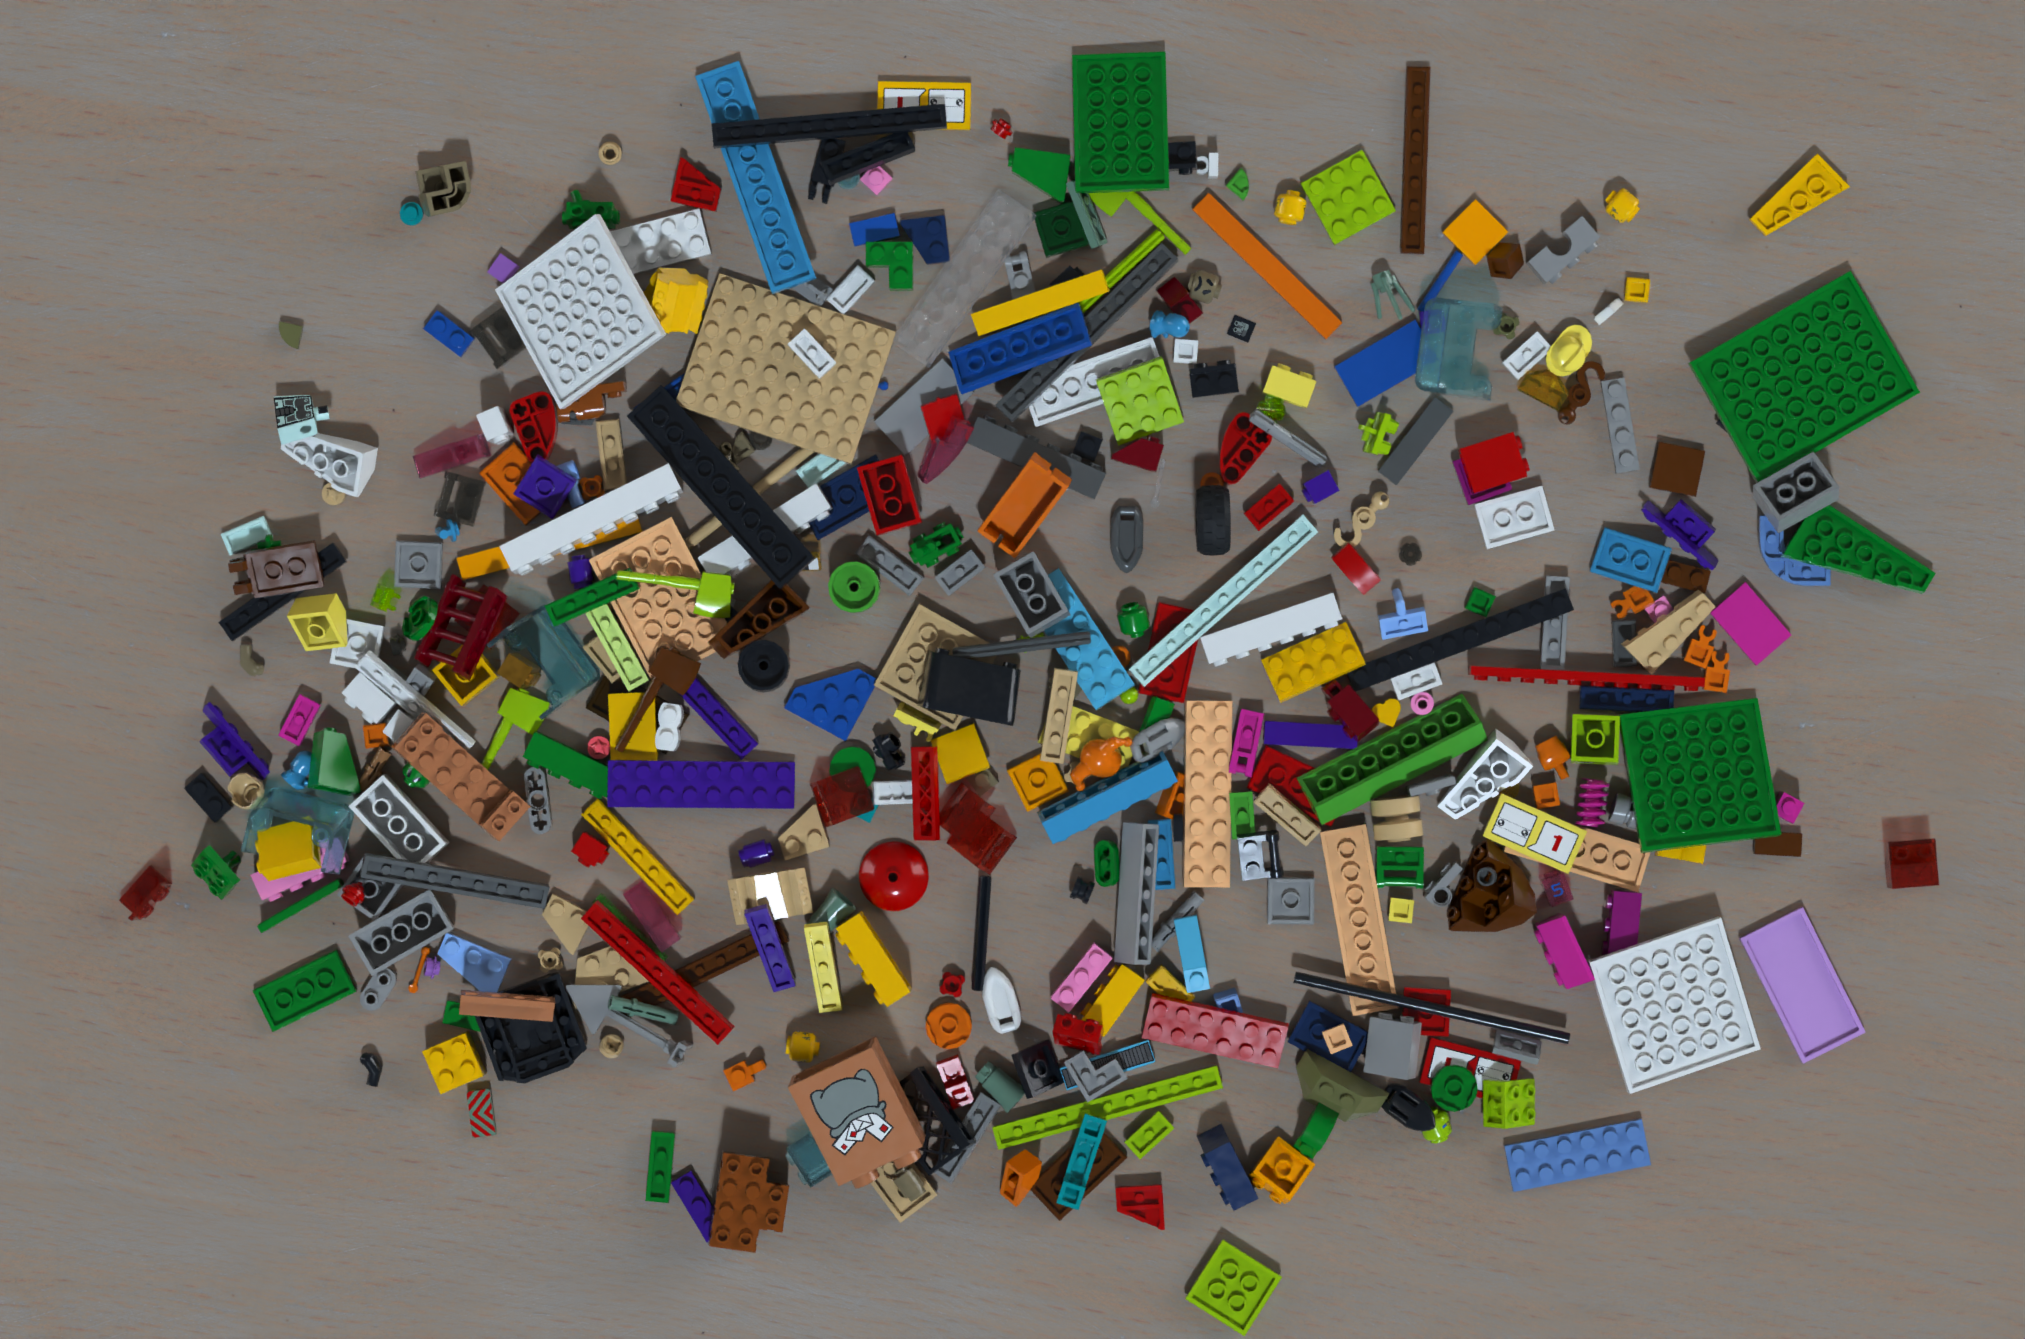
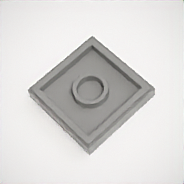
(418, 564)
(1290, 900)

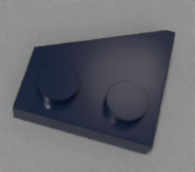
(929, 238)

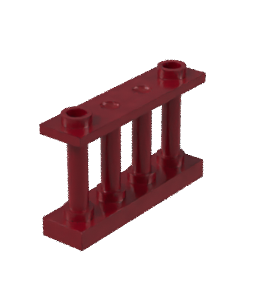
(479, 633)

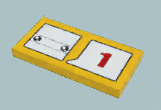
(908, 94)

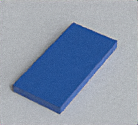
(1381, 364)

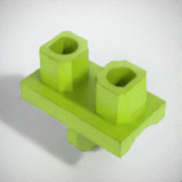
(1375, 431)

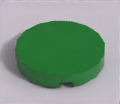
(421, 618)
(852, 757)
(1454, 1088)

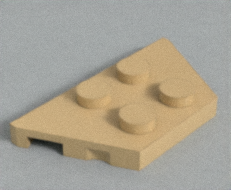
(606, 968)

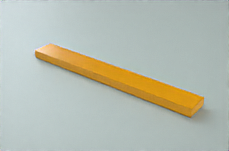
(494, 560)

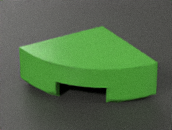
(1239, 184)

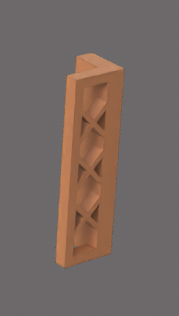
(507, 1005)

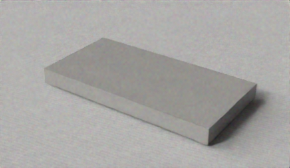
(904, 419)

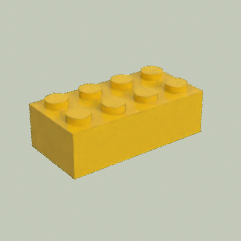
(873, 958)

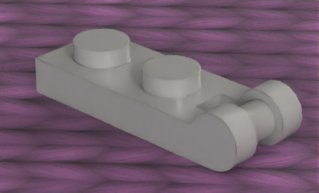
(1020, 281)

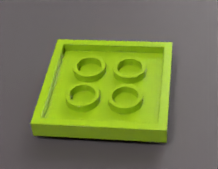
(1348, 197)
(1139, 400)
(1233, 1287)

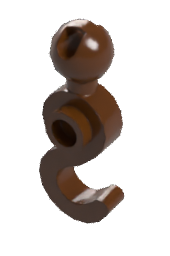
(1579, 393)

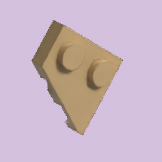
(566, 921)

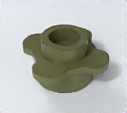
(1508, 332)

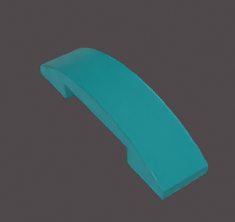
(1081, 1161)

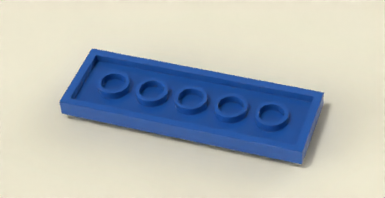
(1020, 348)

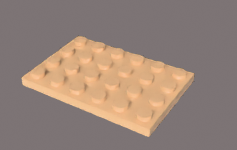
(657, 612)

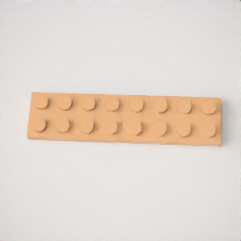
(1207, 794)
(1358, 914)

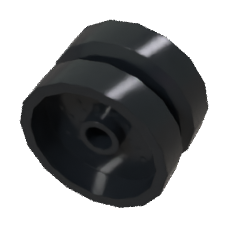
(768, 679)

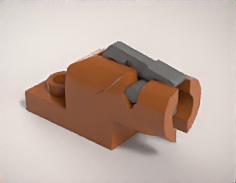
(590, 405)

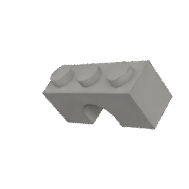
(1580, 238)

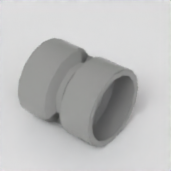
(1622, 811)

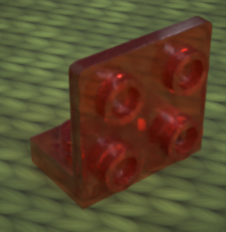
(842, 796)
(987, 846)
(145, 893)

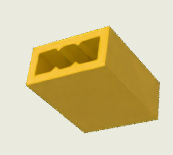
(286, 850)

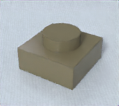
(982, 781)

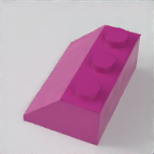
(1563, 951)

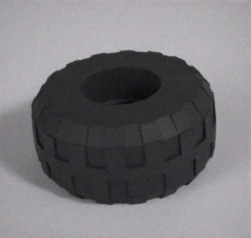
(1213, 520)

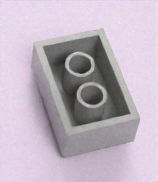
(1795, 492)
(1031, 594)

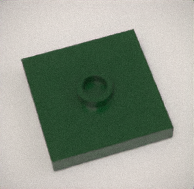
(1060, 229)

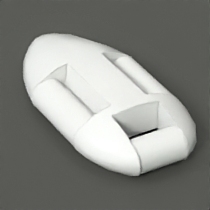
(1000, 1001)

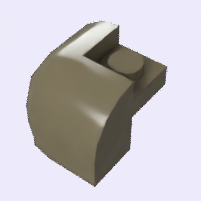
(443, 188)

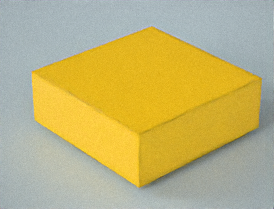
(1637, 290)

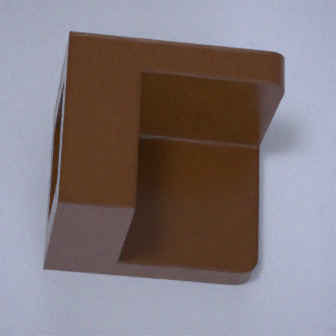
(1505, 260)

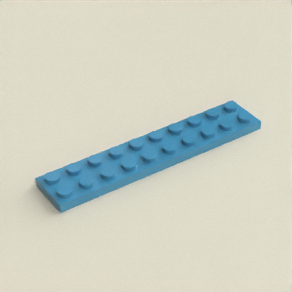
(757, 183)

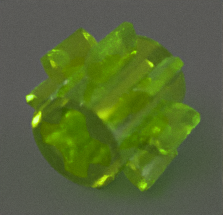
(1272, 408)

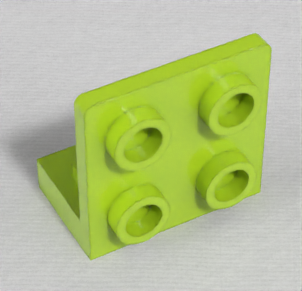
(1508, 1103)

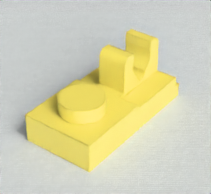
(909, 715)

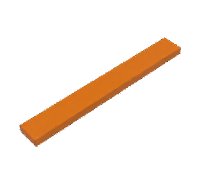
(1267, 266)

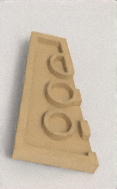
(1662, 638)

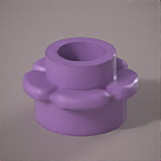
(431, 967)

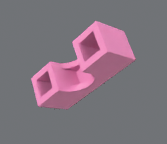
(1081, 977)

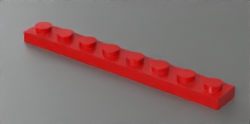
(657, 972)

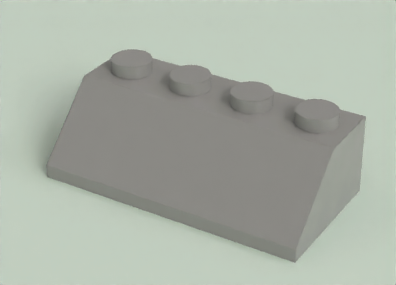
(401, 932)

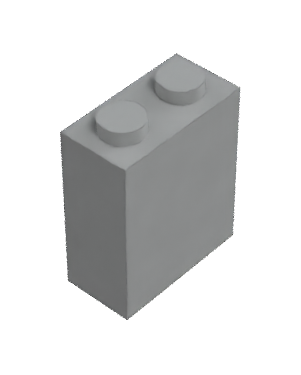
(1392, 1046)

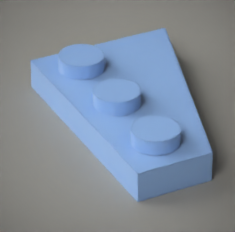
(475, 963)

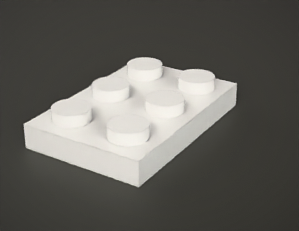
(1514, 517)

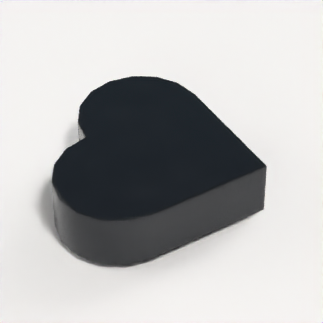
(1178, 827)

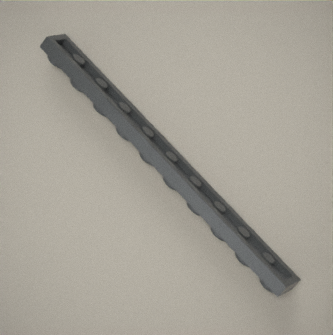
(1097, 323)

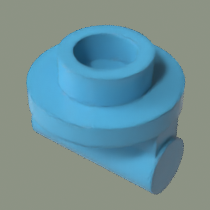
(450, 530)

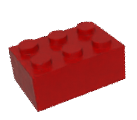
(889, 495)

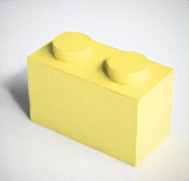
(1289, 386)

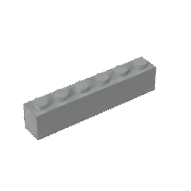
(1136, 893)

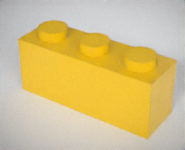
(1113, 996)

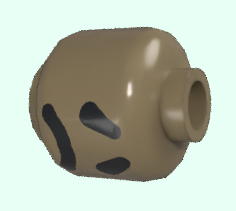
(1203, 286)

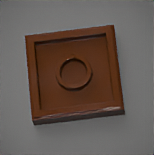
(1677, 469)

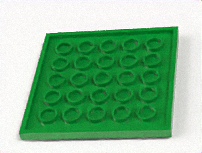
(1699, 775)

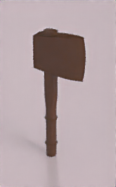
(668, 668)

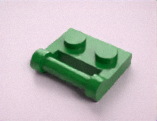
(1399, 859)

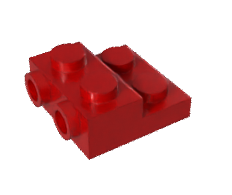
(1078, 1034)

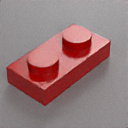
(1269, 507)

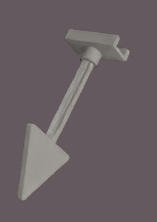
(593, 1007)

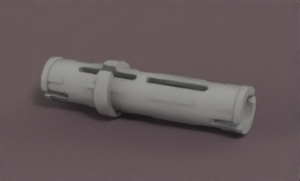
(1168, 928)

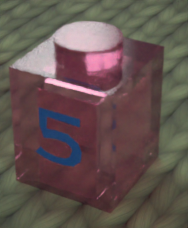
(1556, 888)

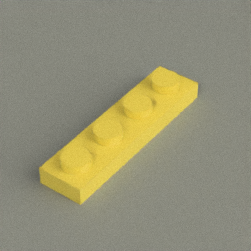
(823, 967)

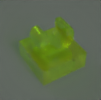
(382, 598)

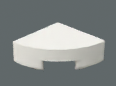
(1608, 311)

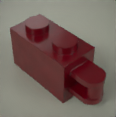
(1349, 711)

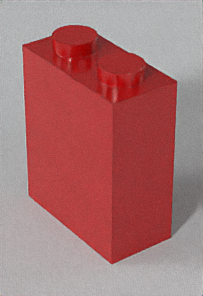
(1493, 462)

